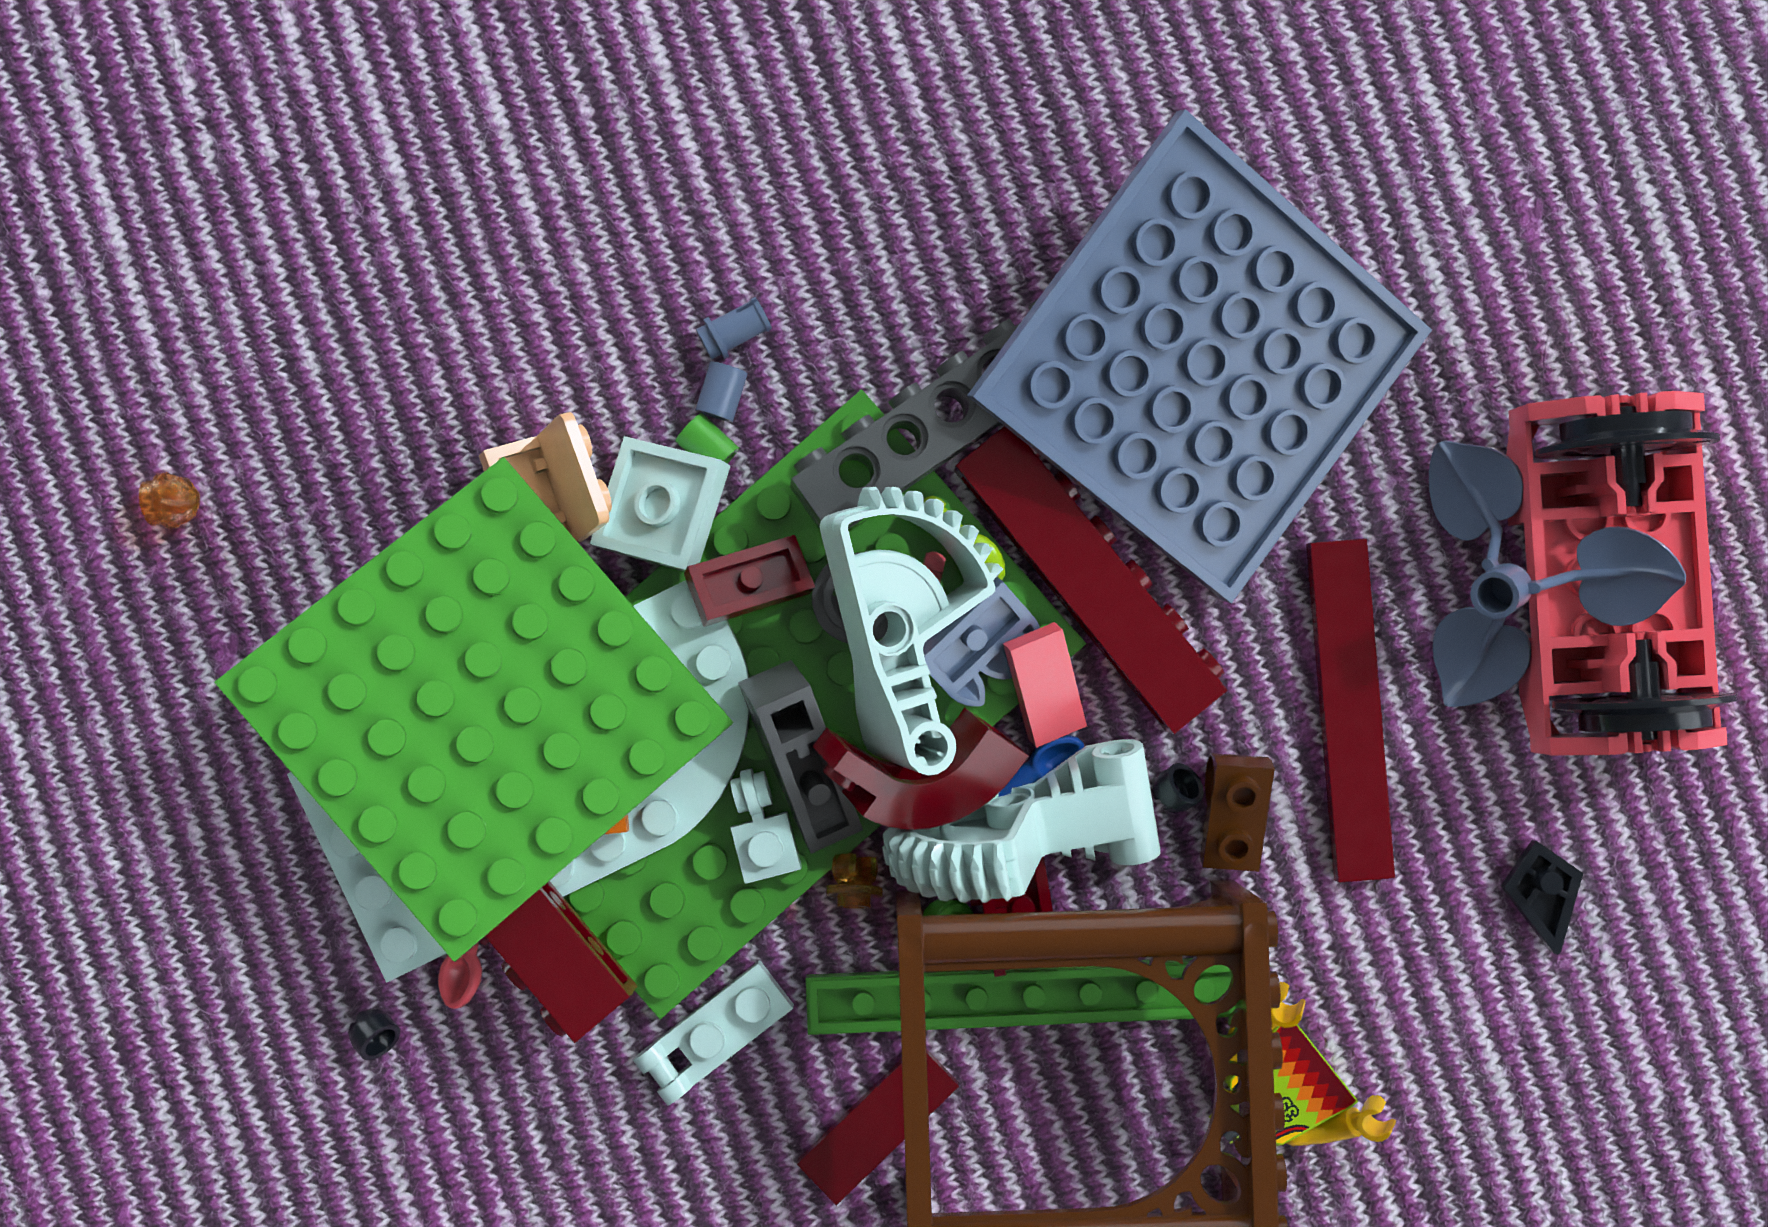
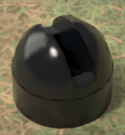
(1186, 780)
(373, 1033)

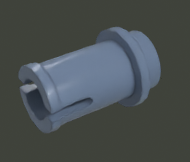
(733, 328)

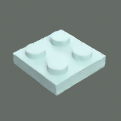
(661, 504)

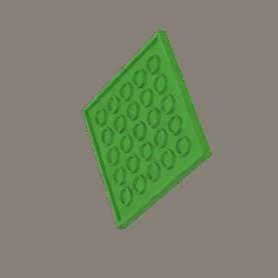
(475, 707)

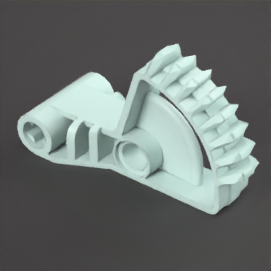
(891, 674)
(1087, 802)

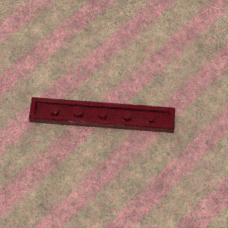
(1350, 710)

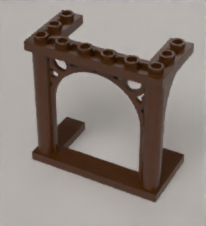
(1224, 930)

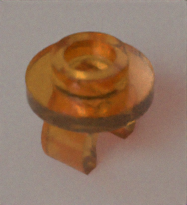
(854, 881)

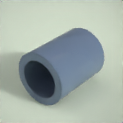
(721, 391)

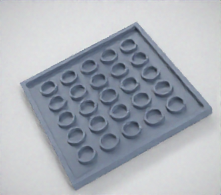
(1201, 358)

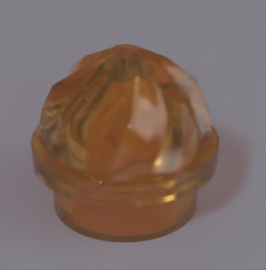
(168, 500)

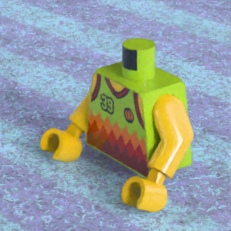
(1313, 1095)

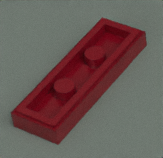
(869, 1131)

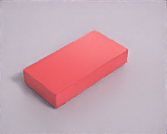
(1045, 684)

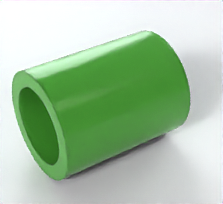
(706, 439)

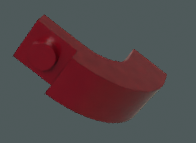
(912, 800)

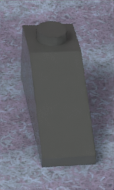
(788, 728)

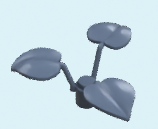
(1621, 573)

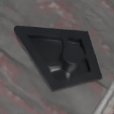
(1544, 892)

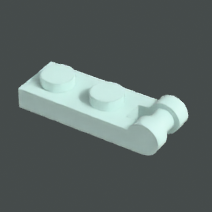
(715, 1031)

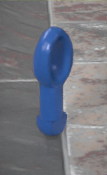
(1043, 760)

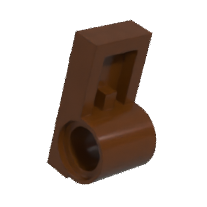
(1236, 811)

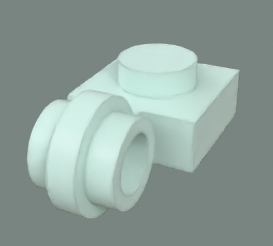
(766, 843)

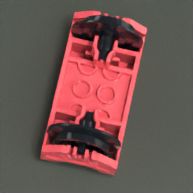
(1624, 489)

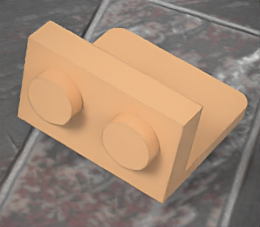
(560, 474)

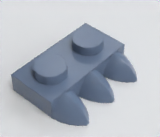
(976, 645)

